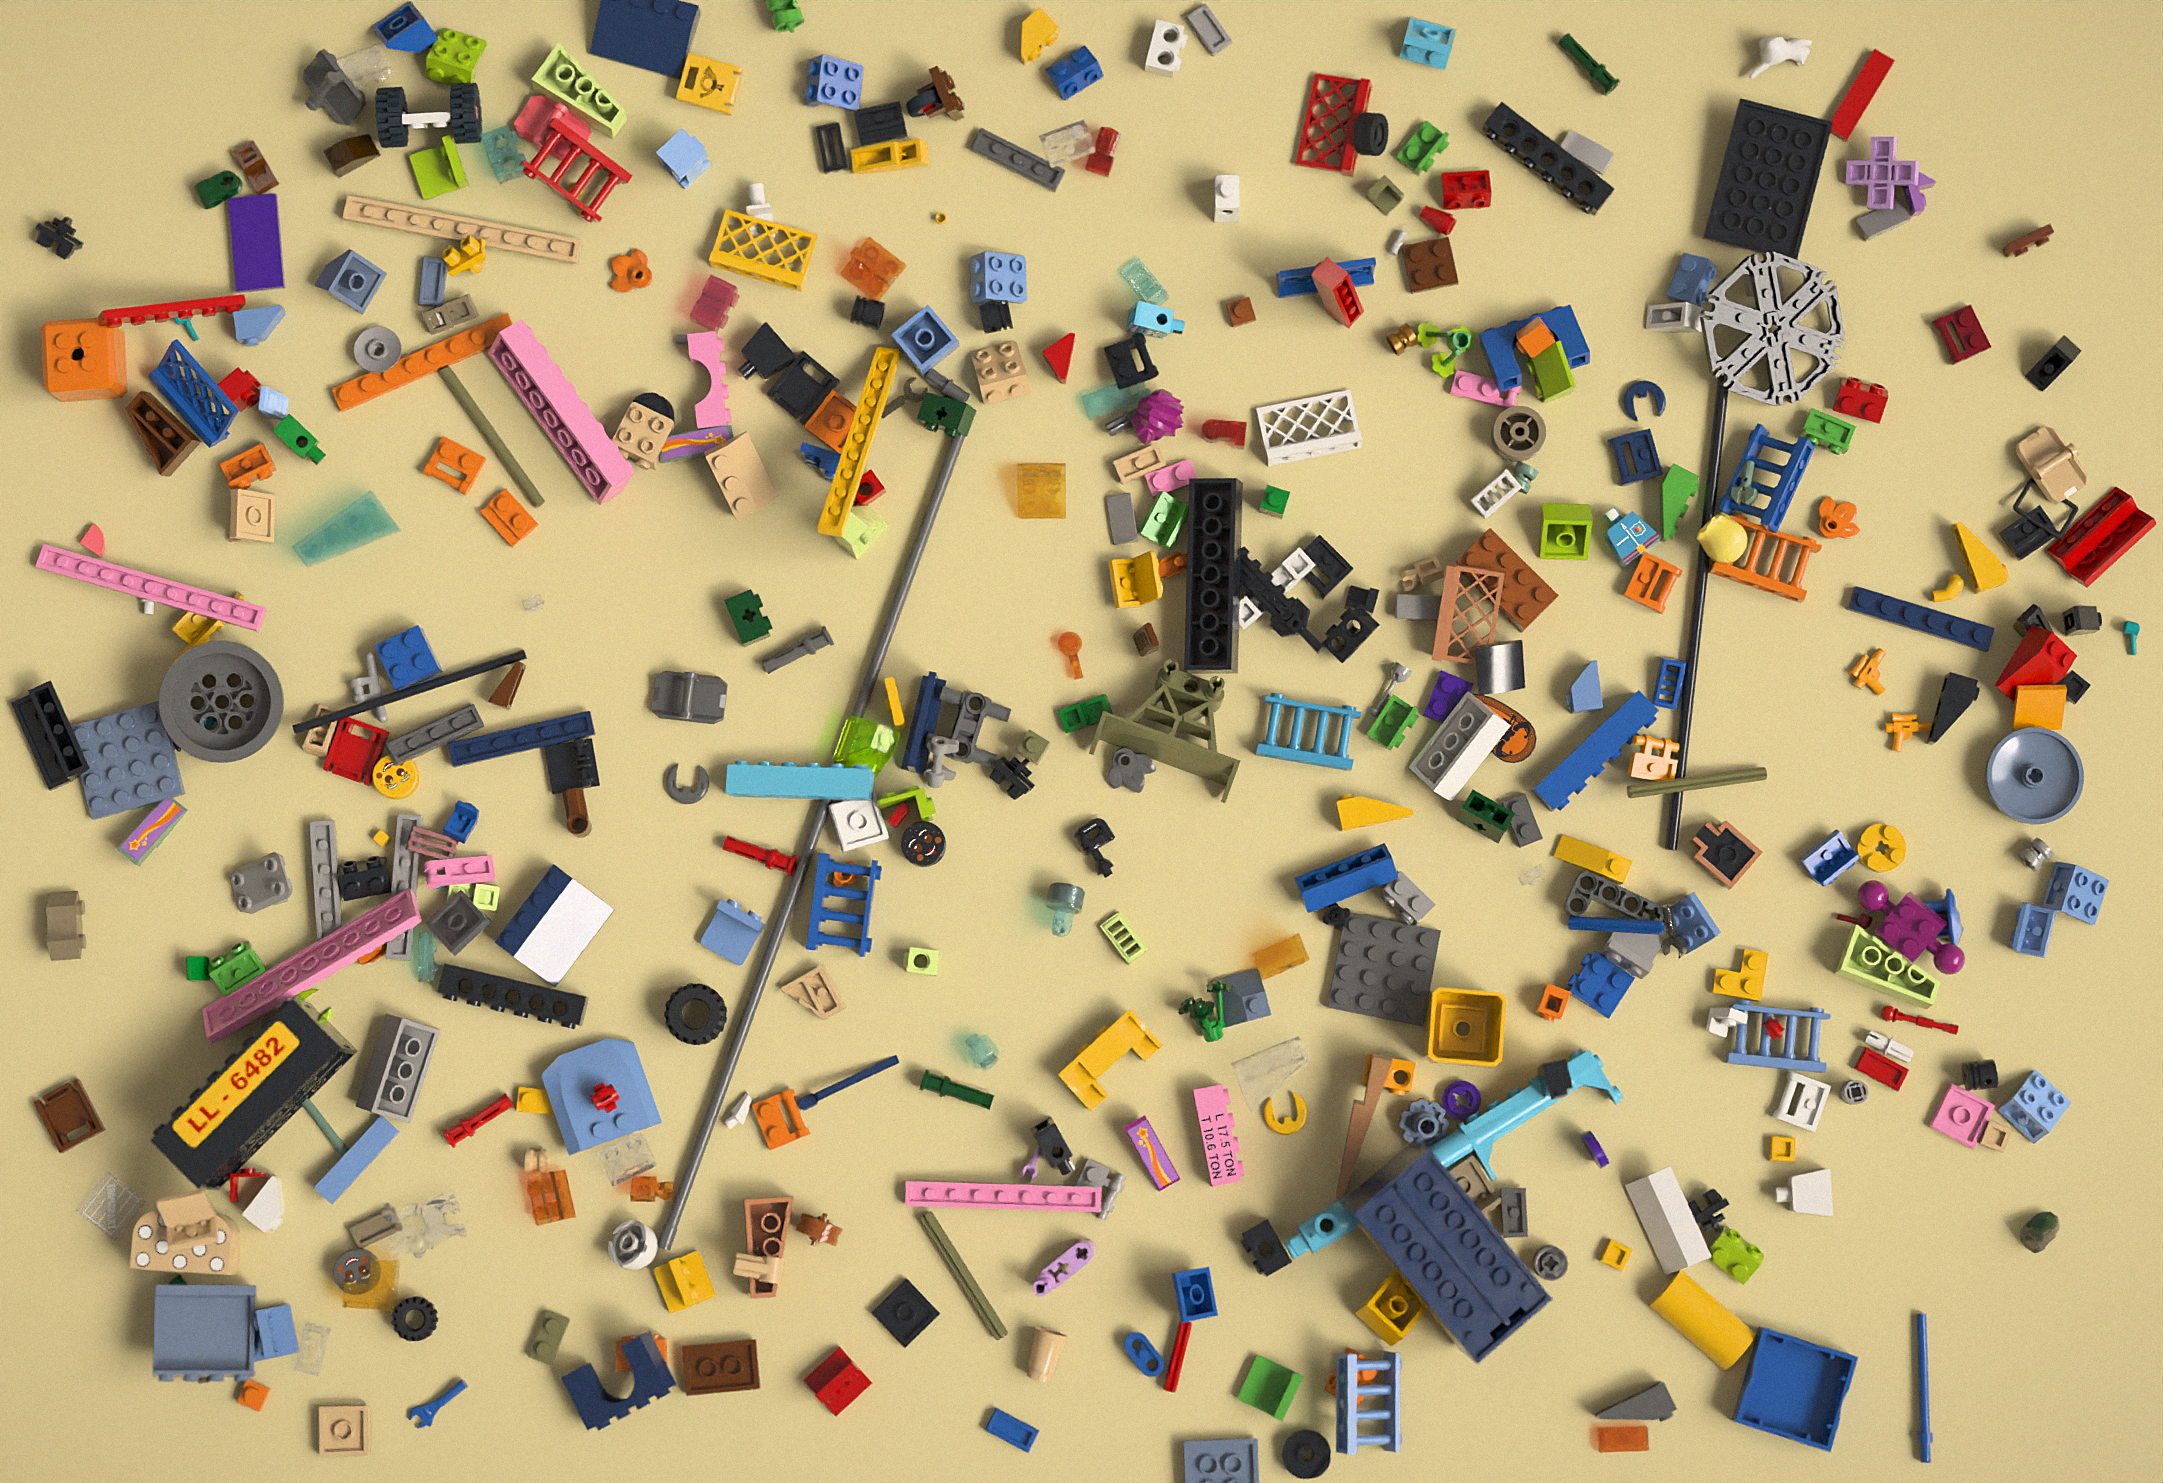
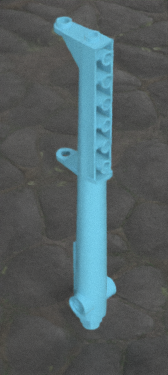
(1473, 1137)

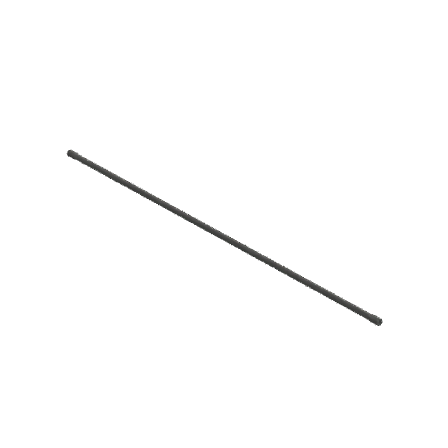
(670, 1227)

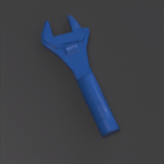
(428, 1411)

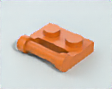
(458, 458)
(1645, 579)
(773, 1122)

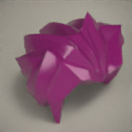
(1157, 416)

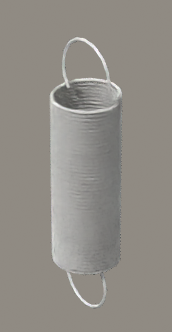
(1398, 241)

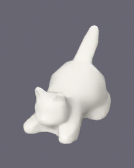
(1777, 50)

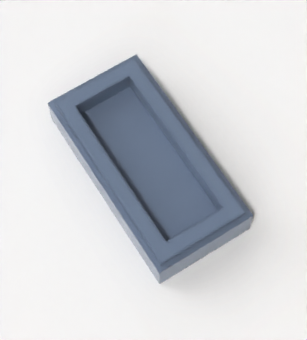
(432, 282)

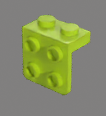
(454, 57)
(925, 804)

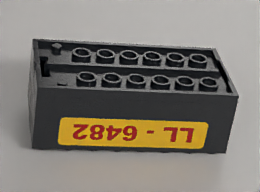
(253, 1094)

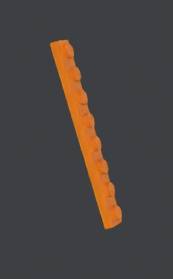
(420, 364)

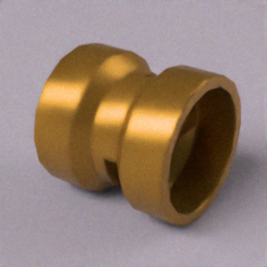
(1401, 339)

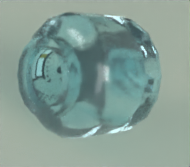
(981, 1052)

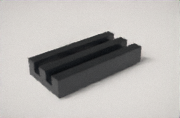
(835, 168)

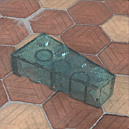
(351, 528)

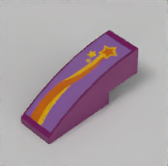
(1152, 1153)

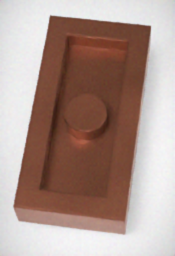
(2038, 237)

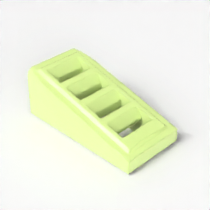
(1136, 940)

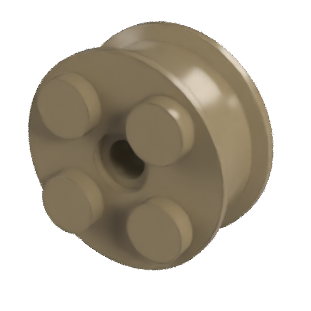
(1516, 447)

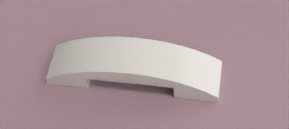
(1287, 575)

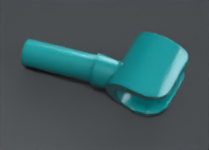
(188, 324)
(2133, 629)

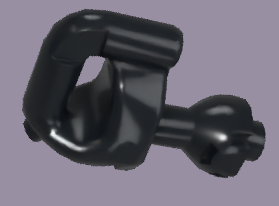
(1092, 846)

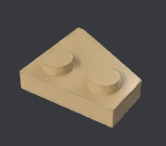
(816, 993)

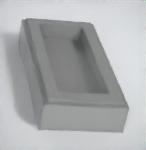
(1209, 29)

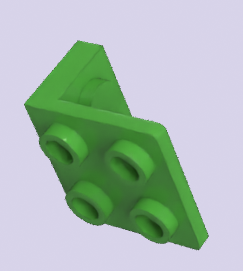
(1270, 1387)

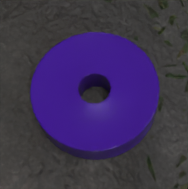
(1594, 1149)

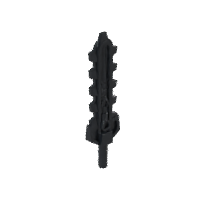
(1288, 615)

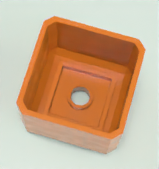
(99, 372)

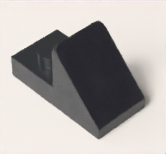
(2031, 616)

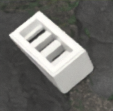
(1481, 507)

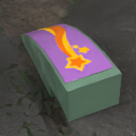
(693, 444)
(152, 831)

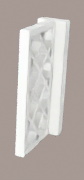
(1309, 447)

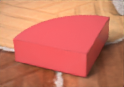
(94, 540)

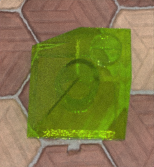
(865, 744)

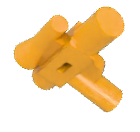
(1867, 672)
(1903, 727)

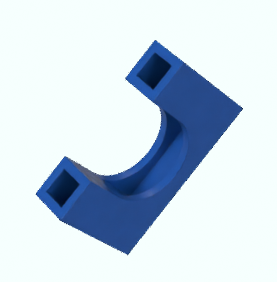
(1500, 344)

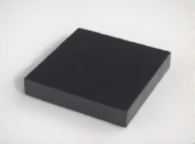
(906, 1313)

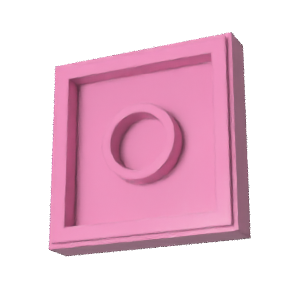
(1962, 1116)

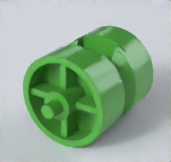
(785, 14)

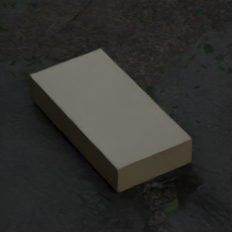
(373, 1230)

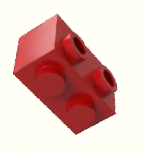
(241, 388)

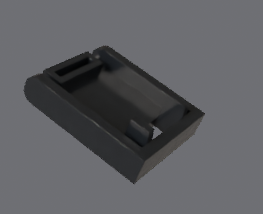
(799, 390)

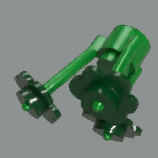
(1200, 1010)

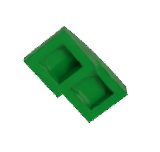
(1084, 714)

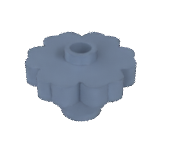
(1419, 1111)

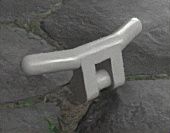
(374, 686)

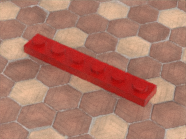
(163, 312)

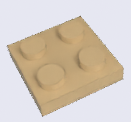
(344, 1431)

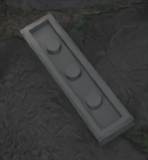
(1017, 159)
(434, 734)

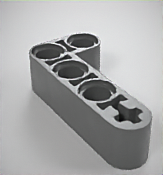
(1615, 904)

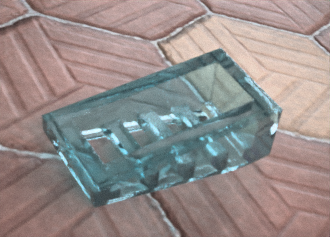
(1156, 295)

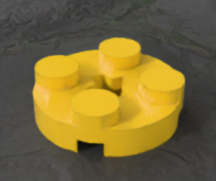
(1888, 836)

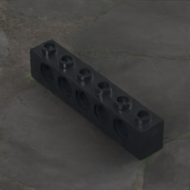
(1543, 146)
(454, 975)

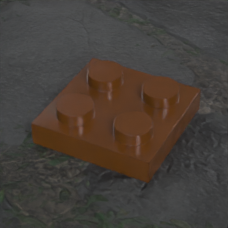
(1430, 265)

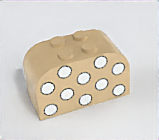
(151, 1252)

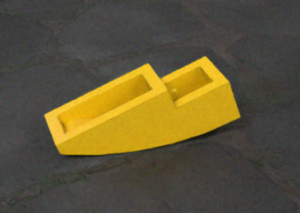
(890, 156)

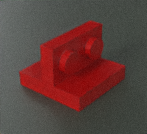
(837, 1381)

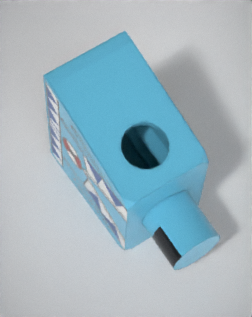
(1144, 319)

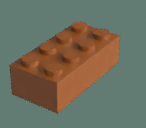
(1523, 590)

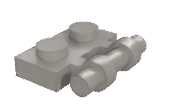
(1095, 1176)

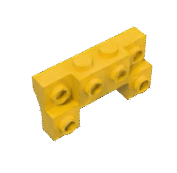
(1106, 1050)

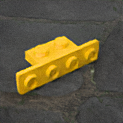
(196, 628)

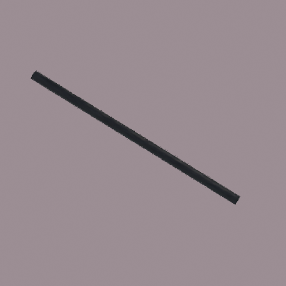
(408, 692)

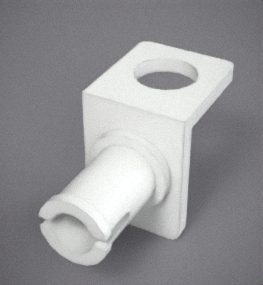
(758, 208)

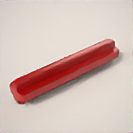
(1177, 1356)

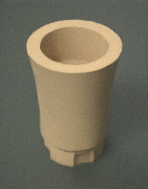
(1045, 1353)

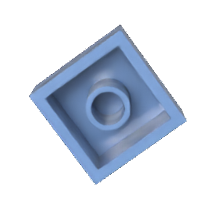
(925, 340)

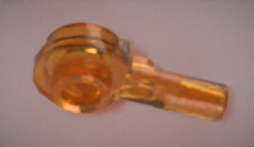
(1070, 645)

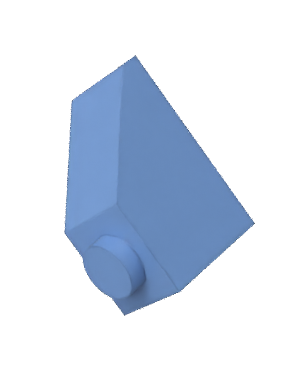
(256, 324)
(1586, 691)

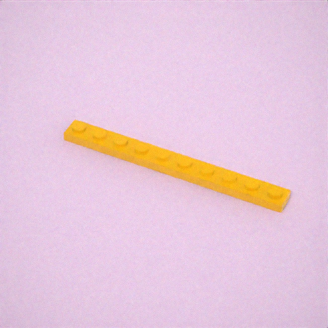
(859, 442)

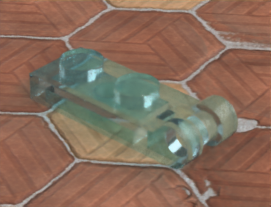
(1112, 399)

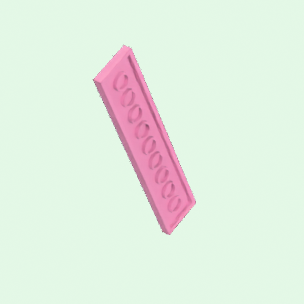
(311, 965)

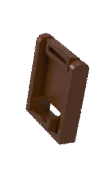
(67, 1112)

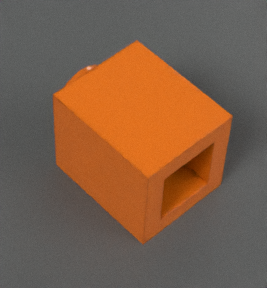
(1534, 338)

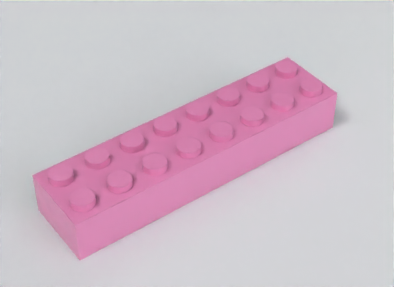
(561, 412)

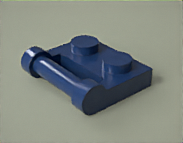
(1643, 456)

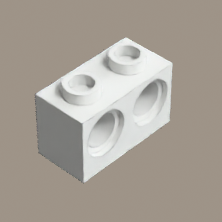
(1160, 48)

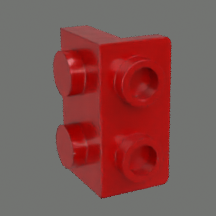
(1861, 399)

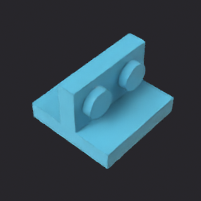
(1427, 43)

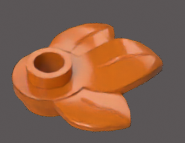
(628, 269)
(1840, 517)

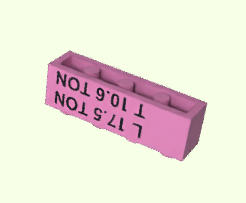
(1217, 1135)

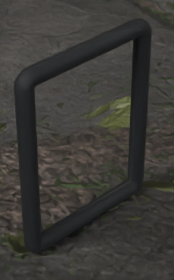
(2036, 522)

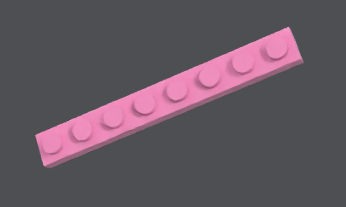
(1003, 1196)

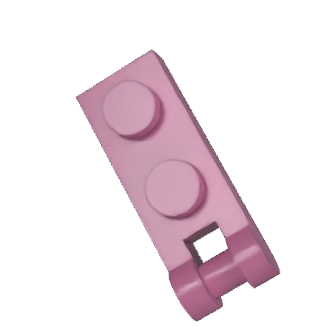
(1482, 390)
(459, 871)

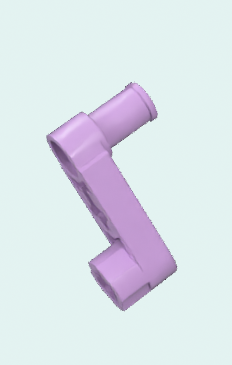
(1075, 1261)

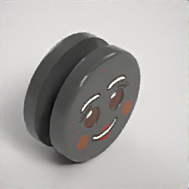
(353, 1267)

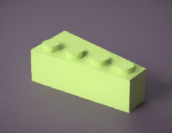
(861, 530)

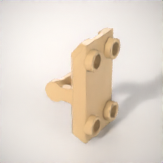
(2052, 464)

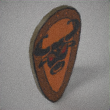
(1520, 737)

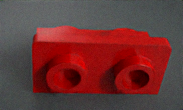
(1466, 189)

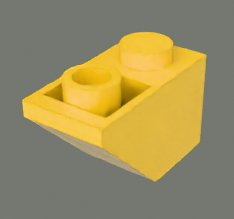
(1037, 32)

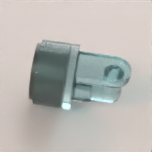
(1066, 902)

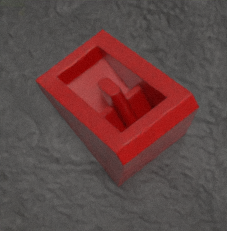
(1059, 356)

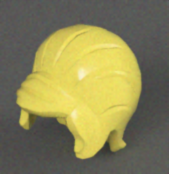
(1723, 538)

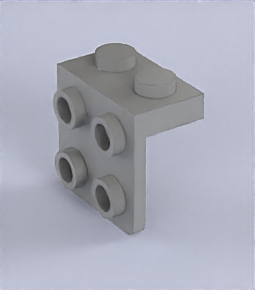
(1632, 951)

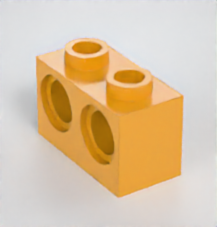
(1397, 1065)

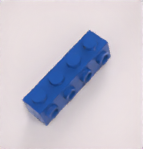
(1346, 880)

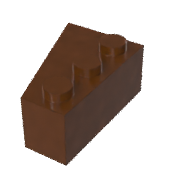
(164, 434)

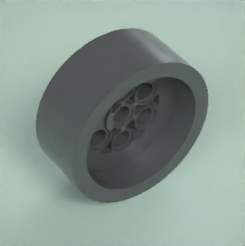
(185, 681)

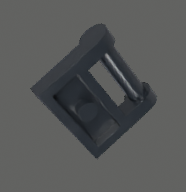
(1123, 365)
(1329, 563)

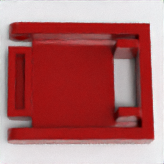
(354, 754)

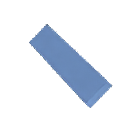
(356, 1159)

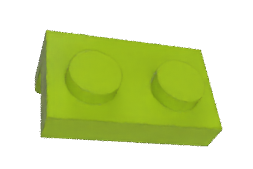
(1735, 1255)

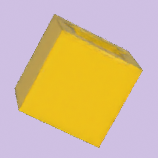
(381, 838)

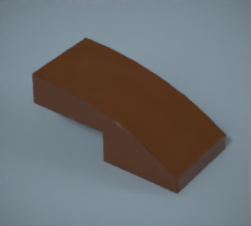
(256, 167)

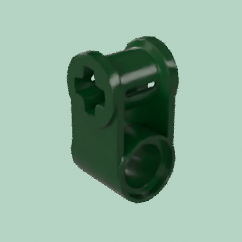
(215, 189)

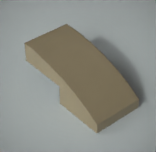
(450, 314)

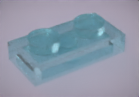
(427, 968)

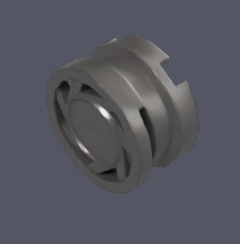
(1550, 1263)

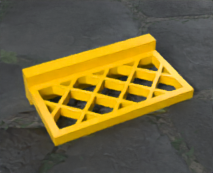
(759, 270)

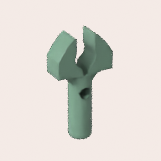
(1745, 485)

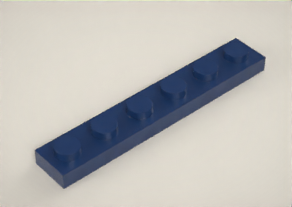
(1921, 619)
(521, 739)

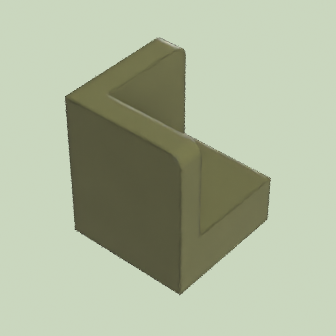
(1385, 195)

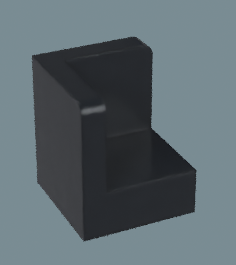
(1362, 597)

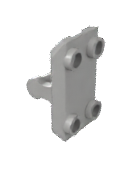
(261, 883)

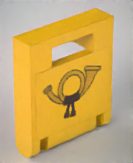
(713, 84)

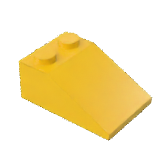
(1391, 1309)

